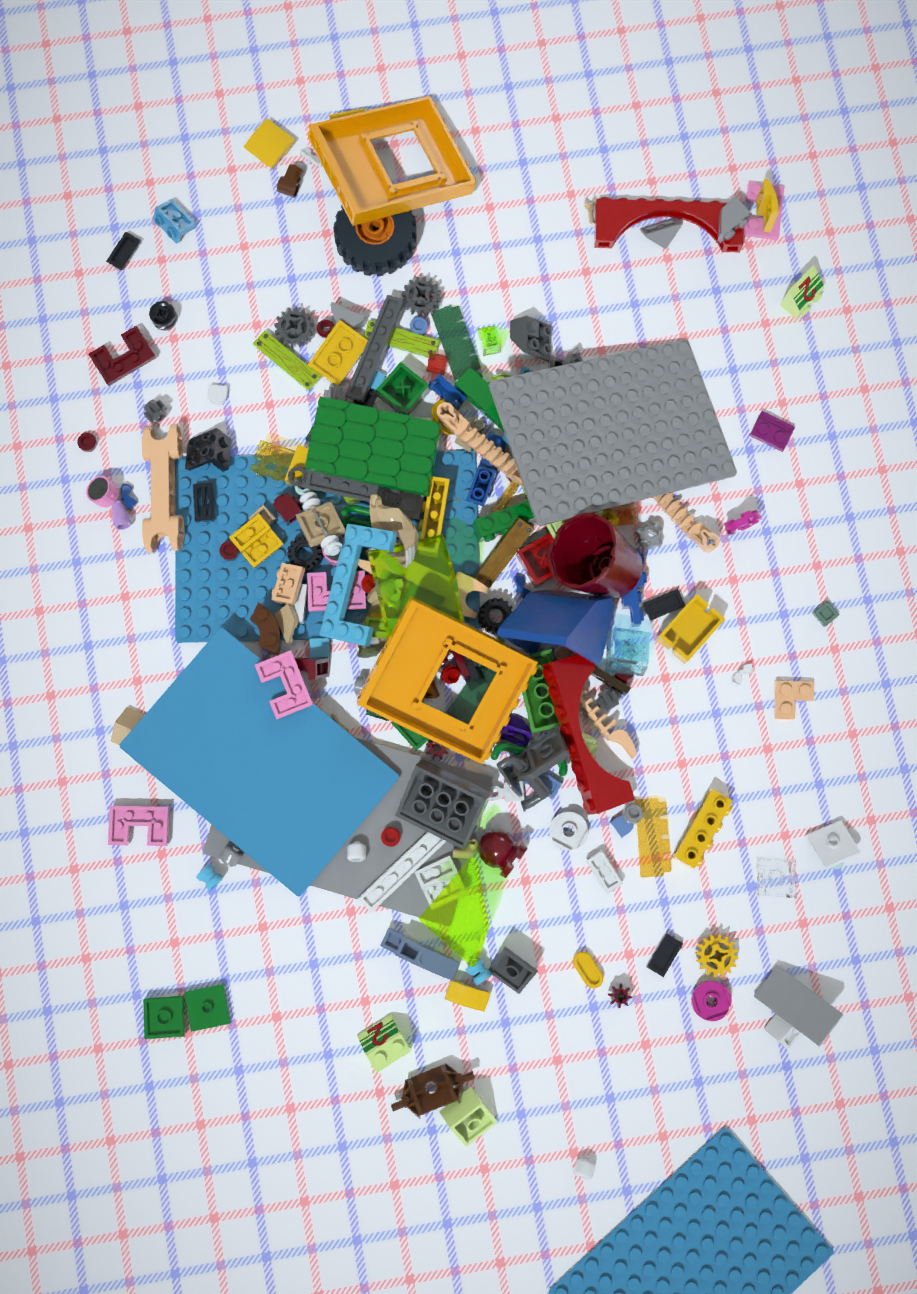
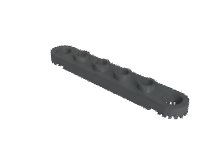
(341, 486)

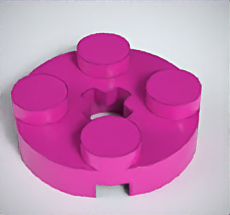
(746, 521)
(721, 1005)

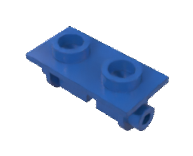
(447, 391)

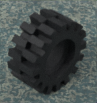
(293, 554)
(484, 613)

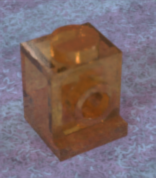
(627, 514)

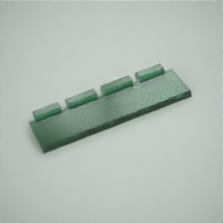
(451, 337)
(470, 697)

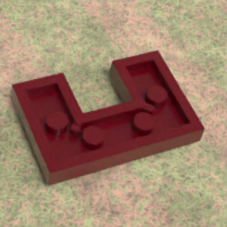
(118, 368)

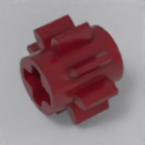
(439, 753)
(622, 1000)

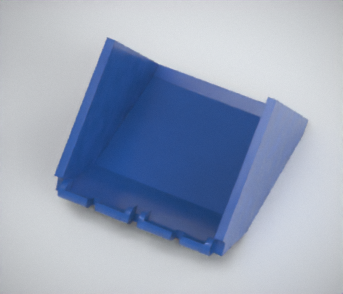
(561, 619)

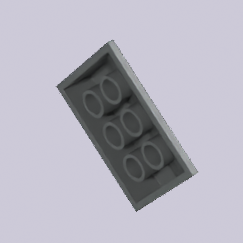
(443, 803)

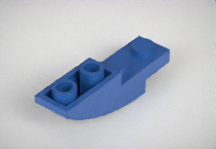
(484, 476)
(633, 598)

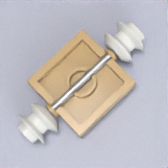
(320, 524)

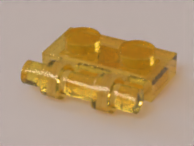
(274, 455)

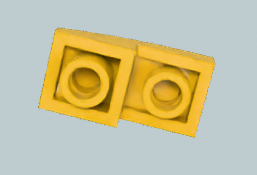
(467, 996)

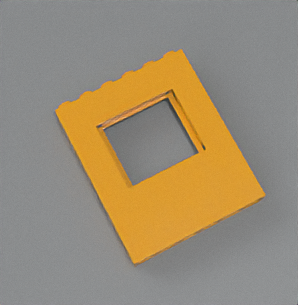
(359, 175)
(411, 663)

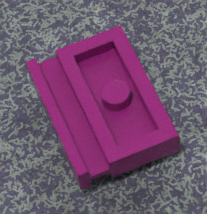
(772, 431)

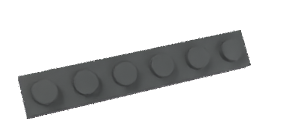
(375, 348)

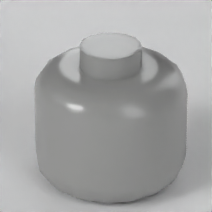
(231, 855)

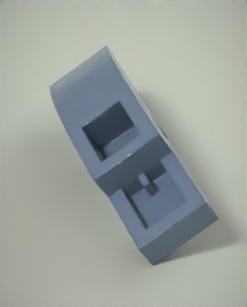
(420, 954)

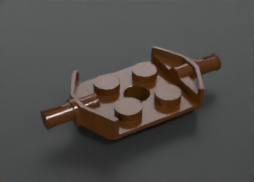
(448, 1090)

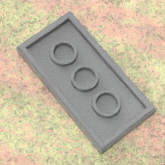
(798, 1006)

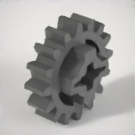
(421, 288)
(291, 335)

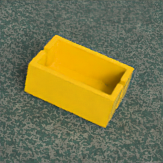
(690, 629)

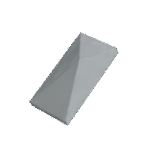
(662, 232)
(347, 316)

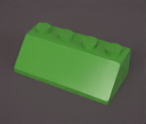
(537, 699)

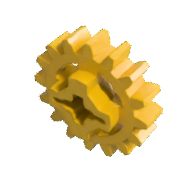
(719, 964)

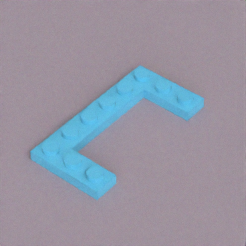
(333, 621)

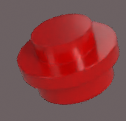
(450, 674)
(390, 836)

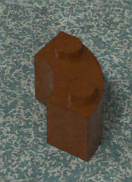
(269, 629)

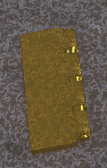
(650, 844)

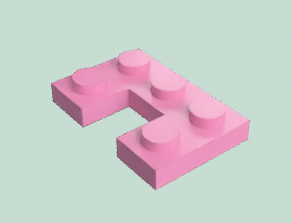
(754, 227)
(319, 595)
(297, 693)
(125, 816)

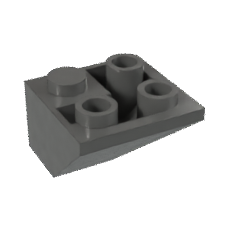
(532, 336)

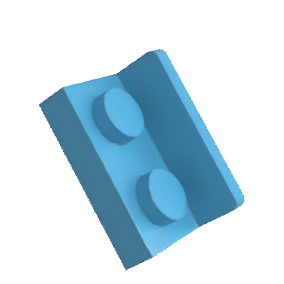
(173, 220)

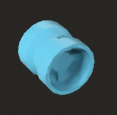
(208, 875)
(484, 973)

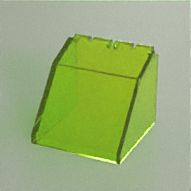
(427, 579)
(460, 914)

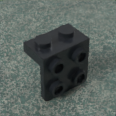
(209, 447)

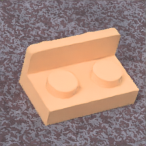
(288, 584)

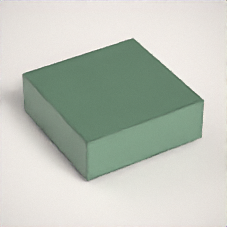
(825, 614)

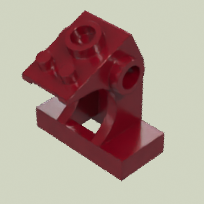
(315, 667)

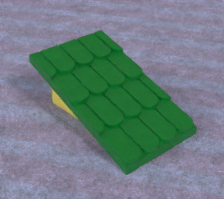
(373, 446)

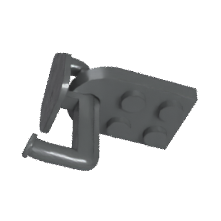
(532, 763)

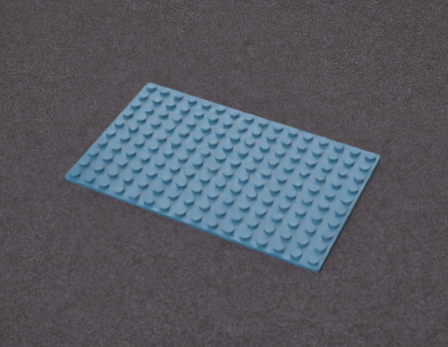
(225, 593)

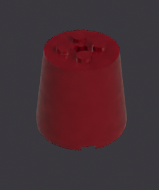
(594, 557)

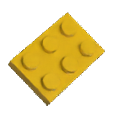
(338, 353)

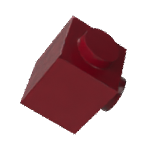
(287, 507)

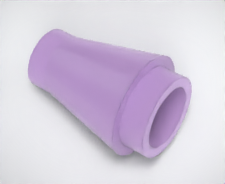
(120, 516)

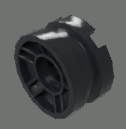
(170, 315)

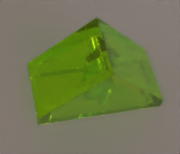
(489, 340)

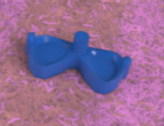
(129, 501)
(519, 581)

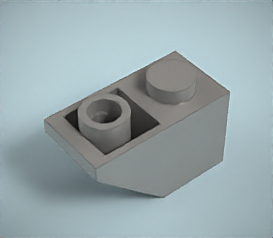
(732, 217)

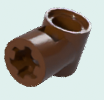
(289, 183)

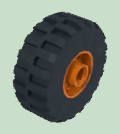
(377, 244)

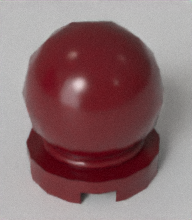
(499, 850)

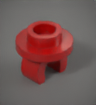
(367, 583)

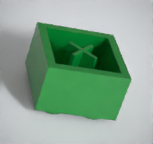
(403, 390)

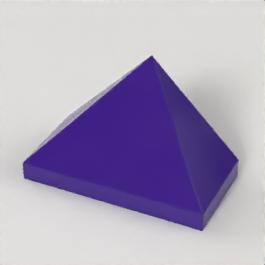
(516, 731)

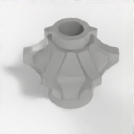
(650, 535)

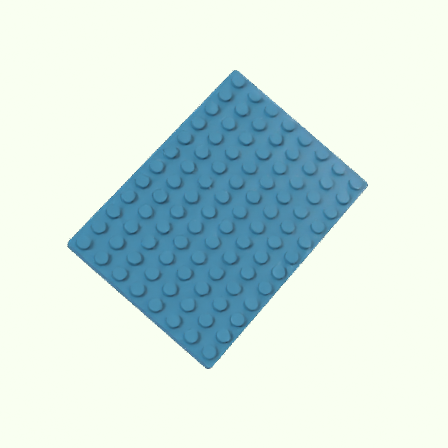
(270, 785)
(705, 1232)

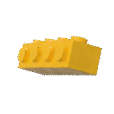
(434, 508)
(702, 829)

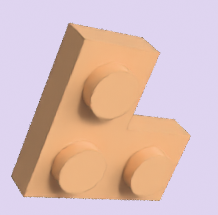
(787, 693)

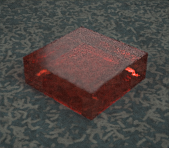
(437, 363)

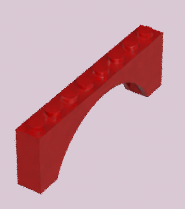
(618, 215)
(597, 787)

